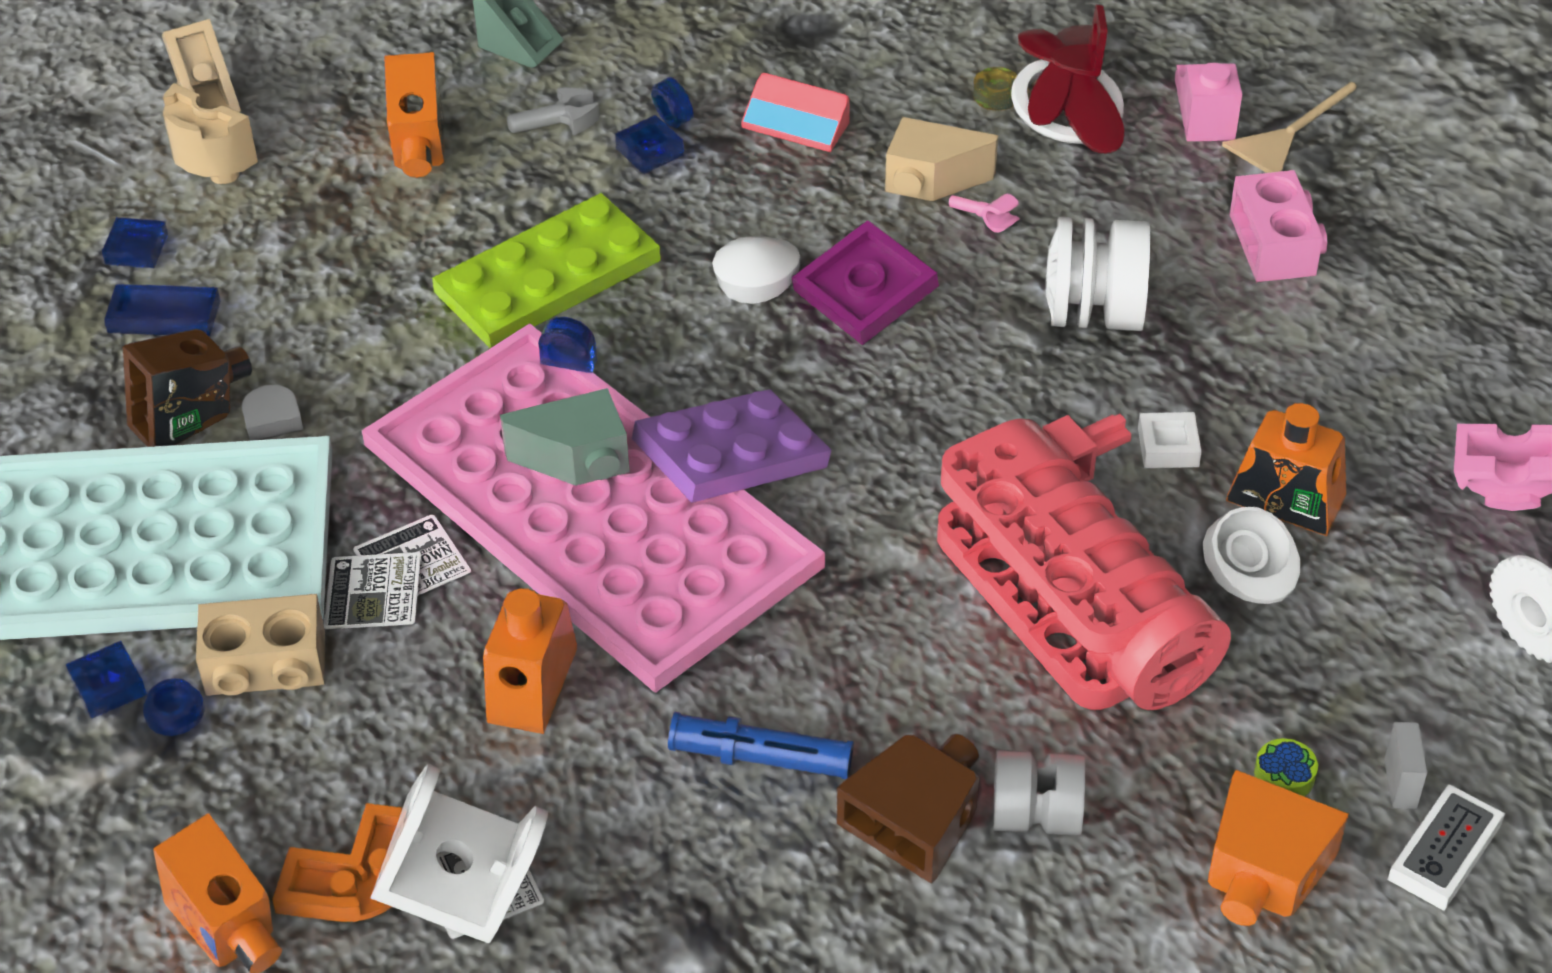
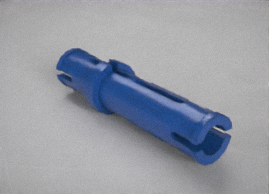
(760, 745)

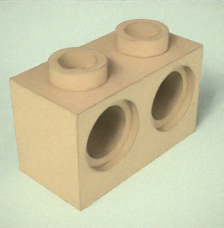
(260, 644)

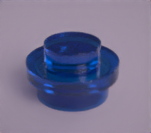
(173, 707)

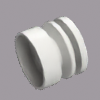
(1099, 273)

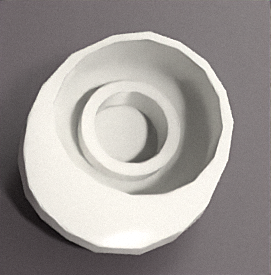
(756, 268)
(1252, 555)

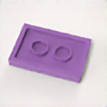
(730, 445)

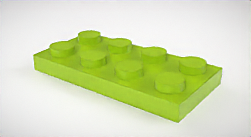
(546, 269)

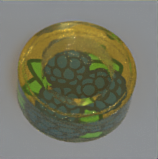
(993, 88)

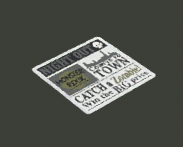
(439, 556)
(372, 590)

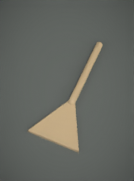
(1270, 149)

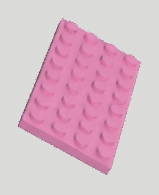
(627, 552)

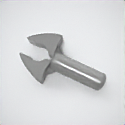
(573, 108)

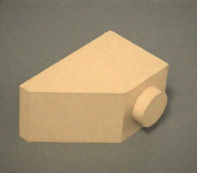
(938, 159)

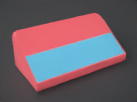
(797, 112)

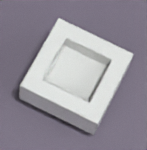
(1169, 440)

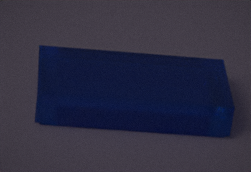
(161, 309)

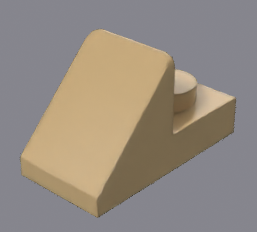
(200, 64)

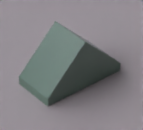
(515, 30)

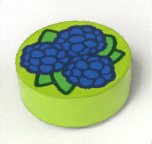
(1287, 765)

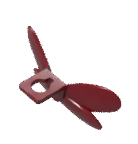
(1072, 83)

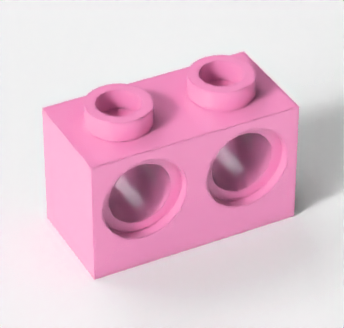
(1277, 226)

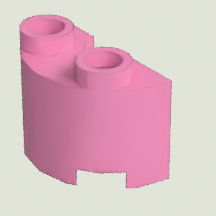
(1505, 468)

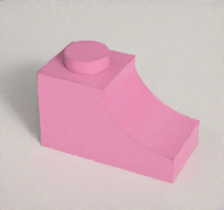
(1209, 100)

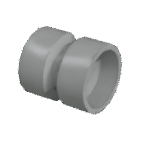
(1016, 796)

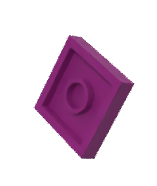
(865, 282)

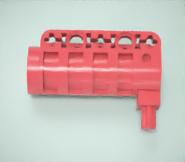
(1080, 562)

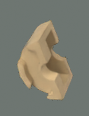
(207, 141)

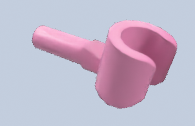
(995, 214)

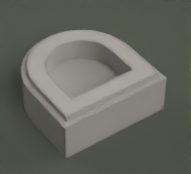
(271, 412)

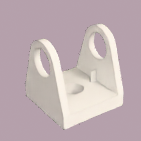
(491, 847)

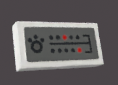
(1446, 847)

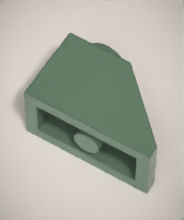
(568, 438)

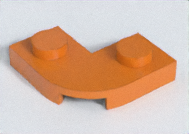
(334, 883)

